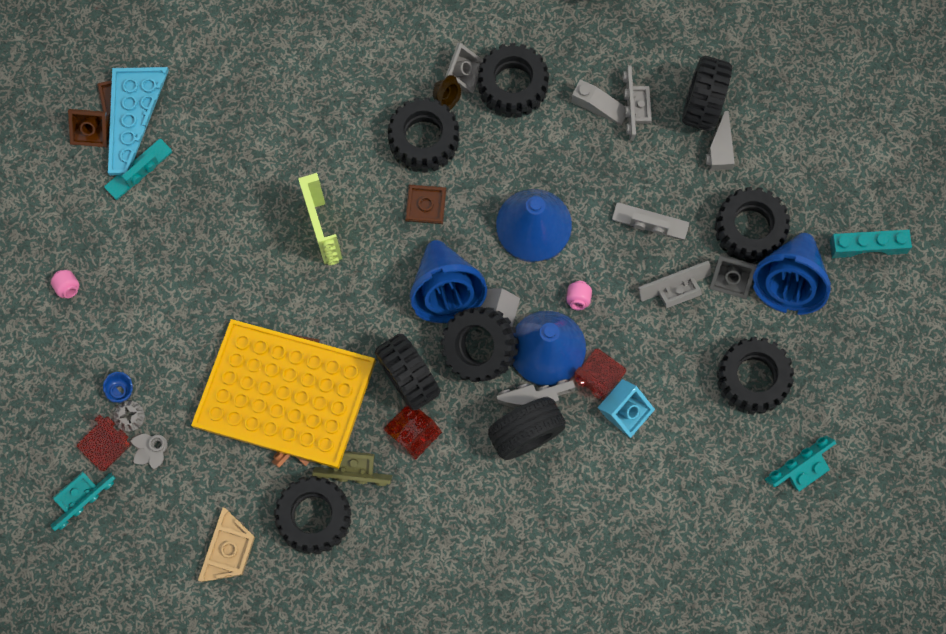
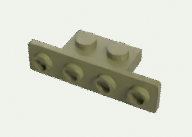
(354, 467)

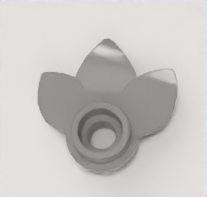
(146, 450)

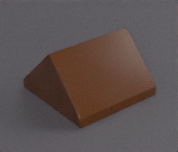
(88, 127)

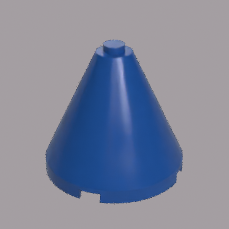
(533, 225)
(793, 277)
(445, 285)
(548, 348)

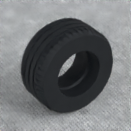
(526, 428)

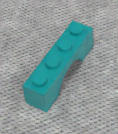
(887, 242)

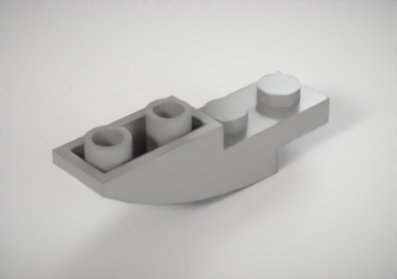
(527, 393)

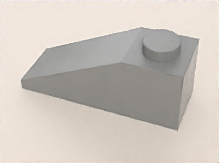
(598, 102)
(721, 150)

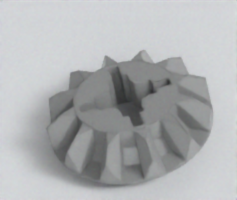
(136, 420)

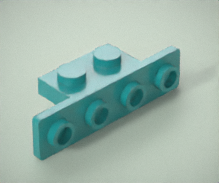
(140, 168)
(805, 467)
(78, 494)

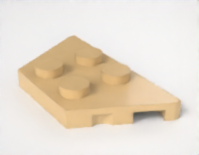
(227, 549)

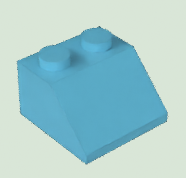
(626, 407)

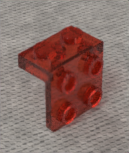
(599, 374)
(413, 430)
(104, 443)

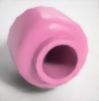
(65, 284)
(579, 295)

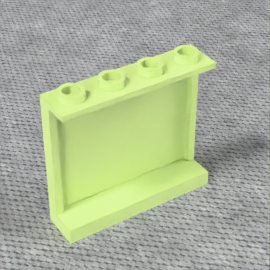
(313, 198)

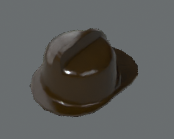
(447, 91)

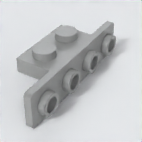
(638, 104)
(650, 221)
(677, 286)

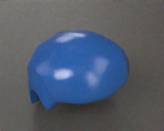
(114, 380)

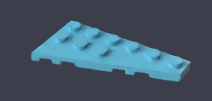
(132, 104)

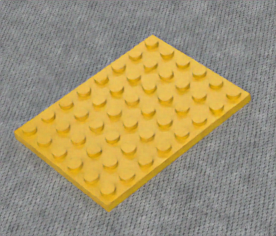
(284, 393)

